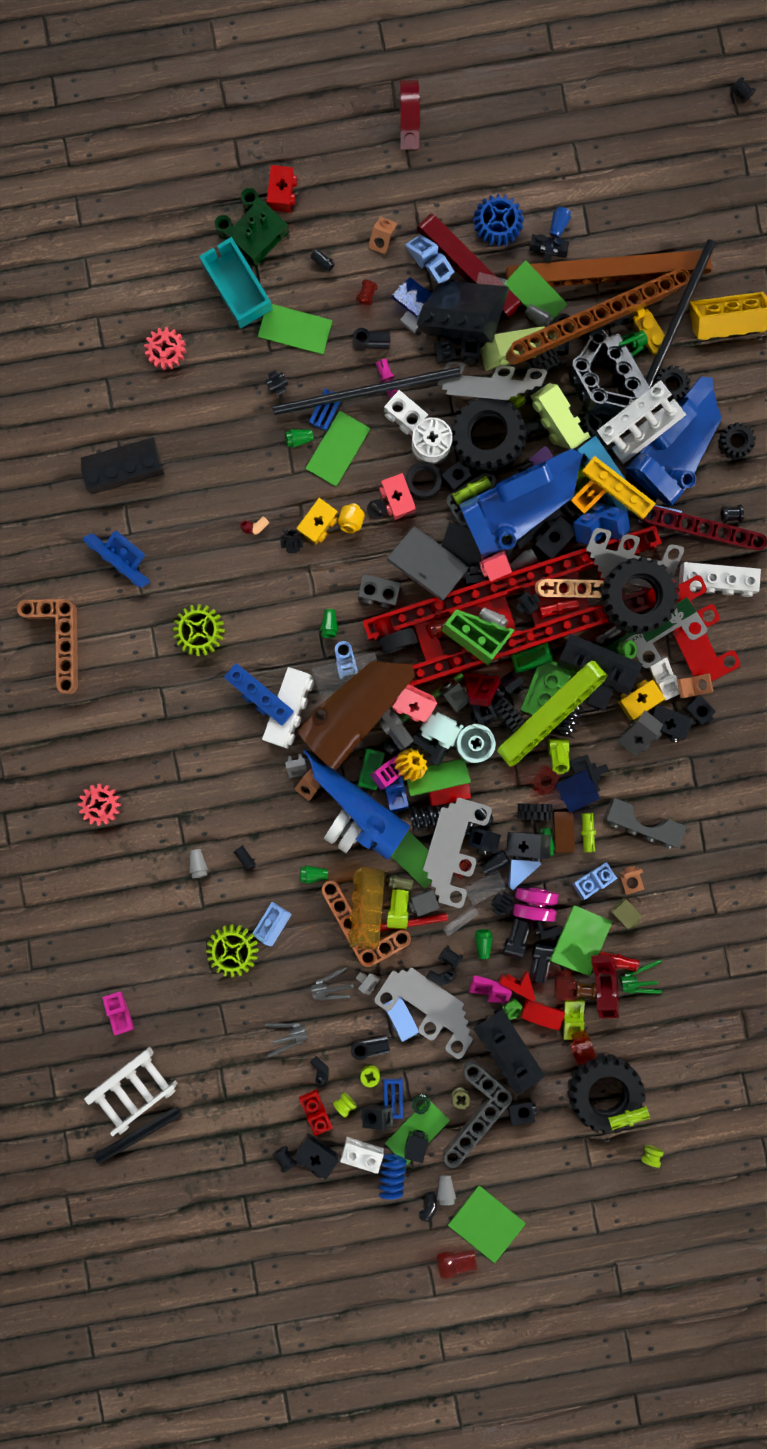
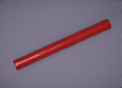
(419, 921)

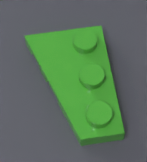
(545, 683)

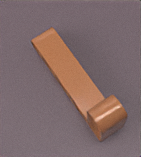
(61, 637)
(378, 955)

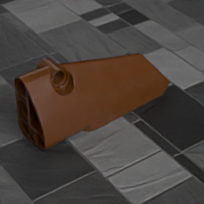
(354, 710)

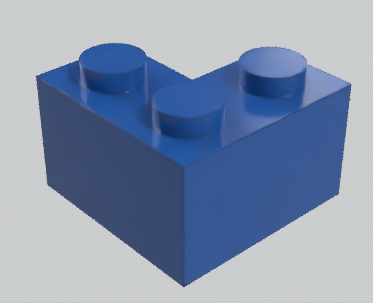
(601, 517)

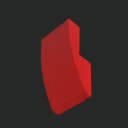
(449, 794)
(542, 1015)
(316, 1112)

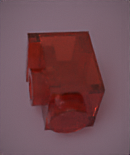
(564, 986)
(582, 1047)

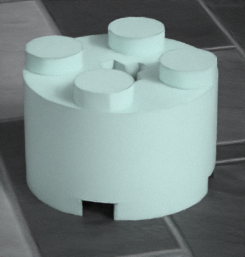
(442, 729)
(485, 739)

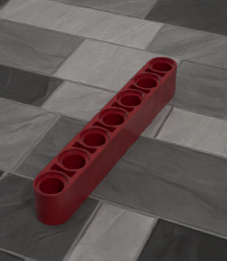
(461, 257)
(711, 529)

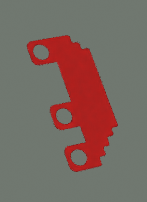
(699, 652)

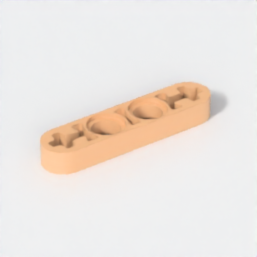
(572, 588)

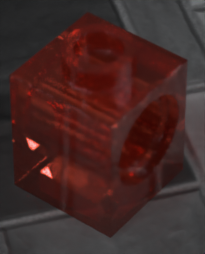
(553, 777)

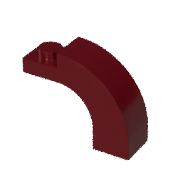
(409, 114)
(607, 986)

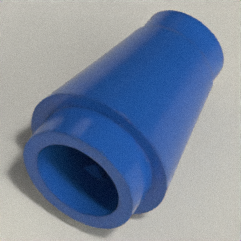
(560, 219)

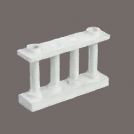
(649, 430)
(113, 1084)

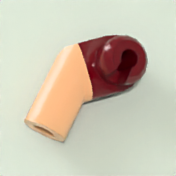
(254, 528)

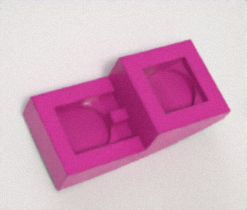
(496, 992)
(118, 1013)

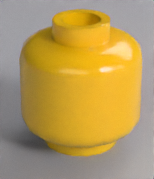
(351, 518)

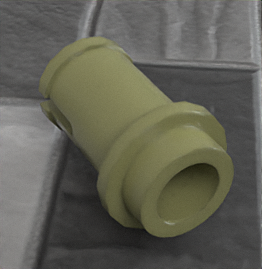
(400, 883)

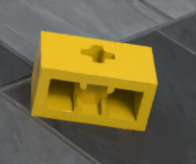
(319, 511)
(651, 695)

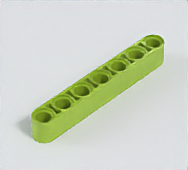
(552, 713)

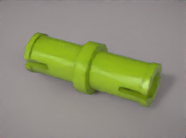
(471, 490)
(588, 832)
(629, 1118)

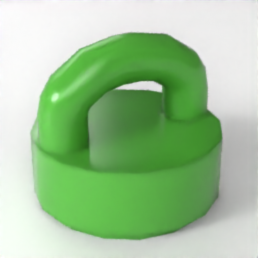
(627, 648)
(512, 1009)

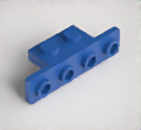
(120, 554)
(256, 692)

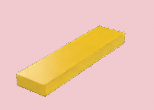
(618, 487)

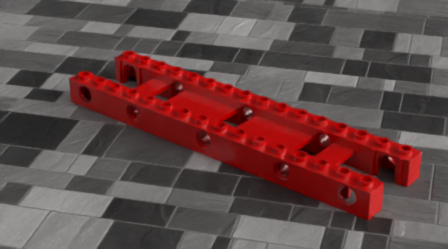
(493, 597)

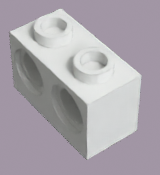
(409, 410)
(362, 1155)

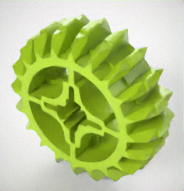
(204, 622)
(238, 957)

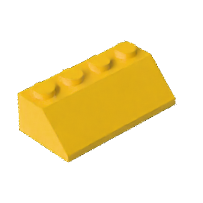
(729, 315)

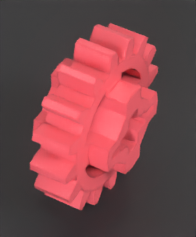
(159, 342)
(96, 798)

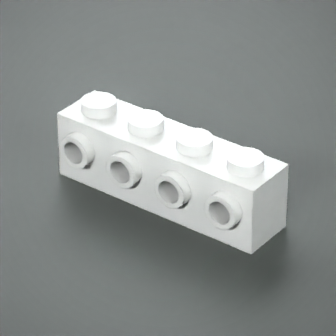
(722, 578)
(294, 694)

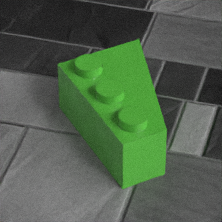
(476, 635)

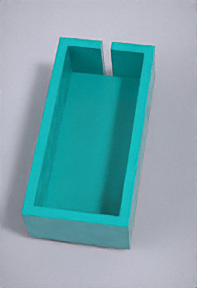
(236, 283)

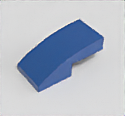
(396, 794)

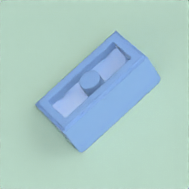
(271, 924)

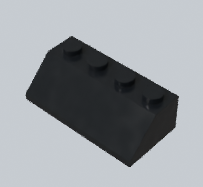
(121, 466)

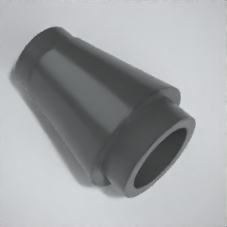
(538, 316)
(524, 560)

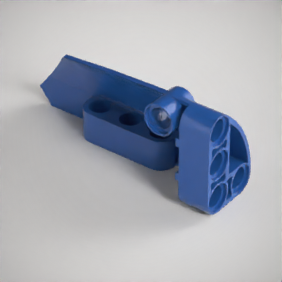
(680, 448)
(521, 502)
(378, 824)

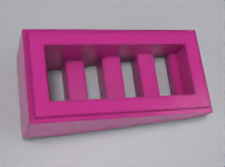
(379, 779)

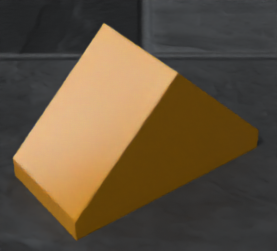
(587, 496)

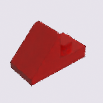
(523, 987)

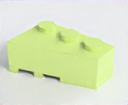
(494, 353)
(557, 417)

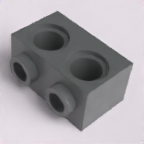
(380, 586)

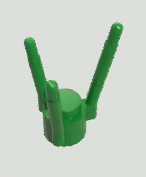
(635, 340)
(630, 983)

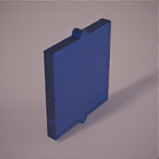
(411, 296)
(578, 791)

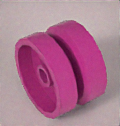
(536, 901)

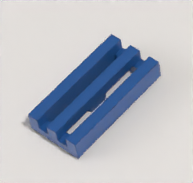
(318, 424)
(393, 1081)

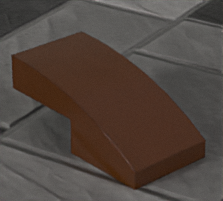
(564, 832)

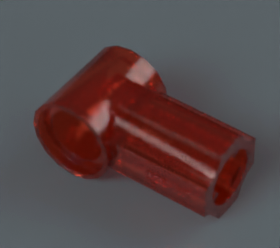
(451, 1264)

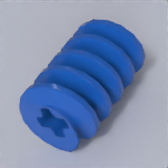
(394, 1177)

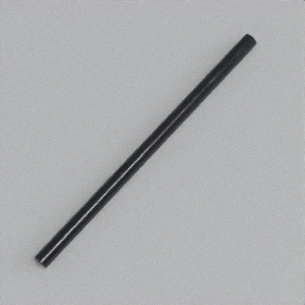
(680, 311)
(366, 390)

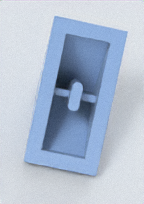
(422, 249)
(520, 870)

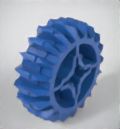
(507, 209)

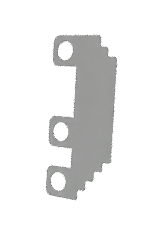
(492, 388)
(609, 559)
(445, 846)
(431, 999)

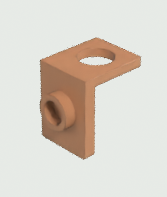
(384, 230)
(689, 686)
(309, 782)
(630, 872)

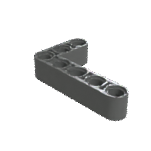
(479, 1115)

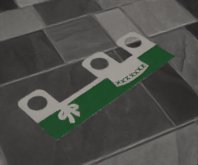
(682, 616)

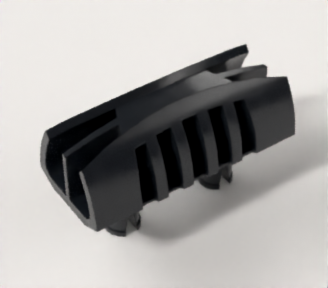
(619, 669)
(509, 1051)

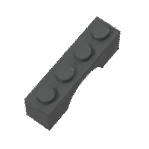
(622, 814)

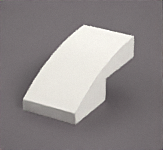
(664, 678)

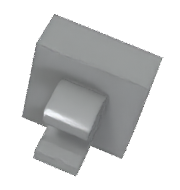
(296, 767)
(368, 982)

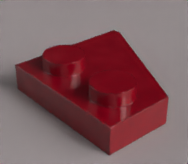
(481, 688)

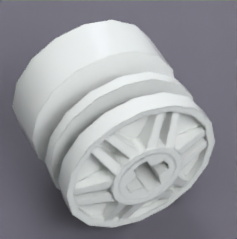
(430, 451)

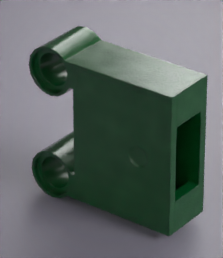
(256, 231)

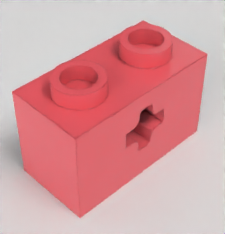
(397, 485)
(495, 565)
(420, 703)

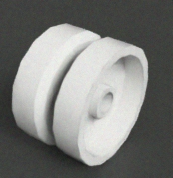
(346, 828)

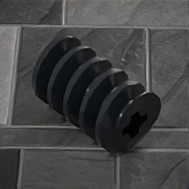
(566, 725)
(425, 819)

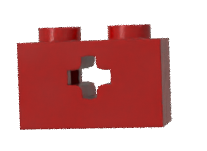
(280, 178)

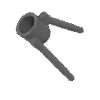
(322, 992)
(298, 1035)

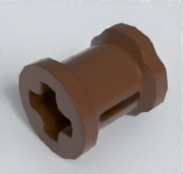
(586, 990)

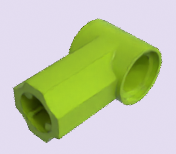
(559, 752)
(398, 912)

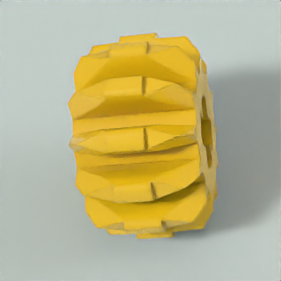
(411, 764)

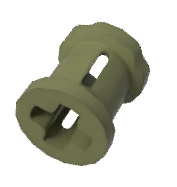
(459, 1104)

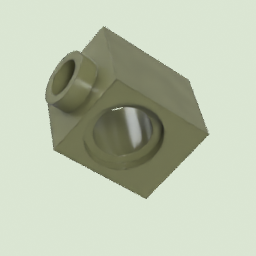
(626, 913)

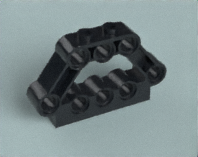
(623, 369)

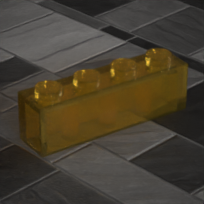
(366, 908)

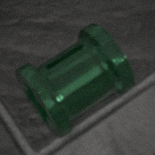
(427, 1102)

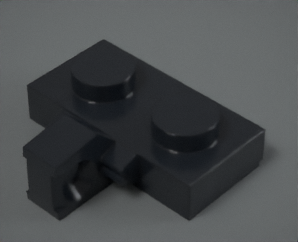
(549, 246)
(583, 763)

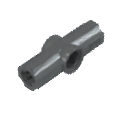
(393, 726)

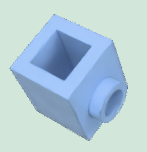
(439, 268)

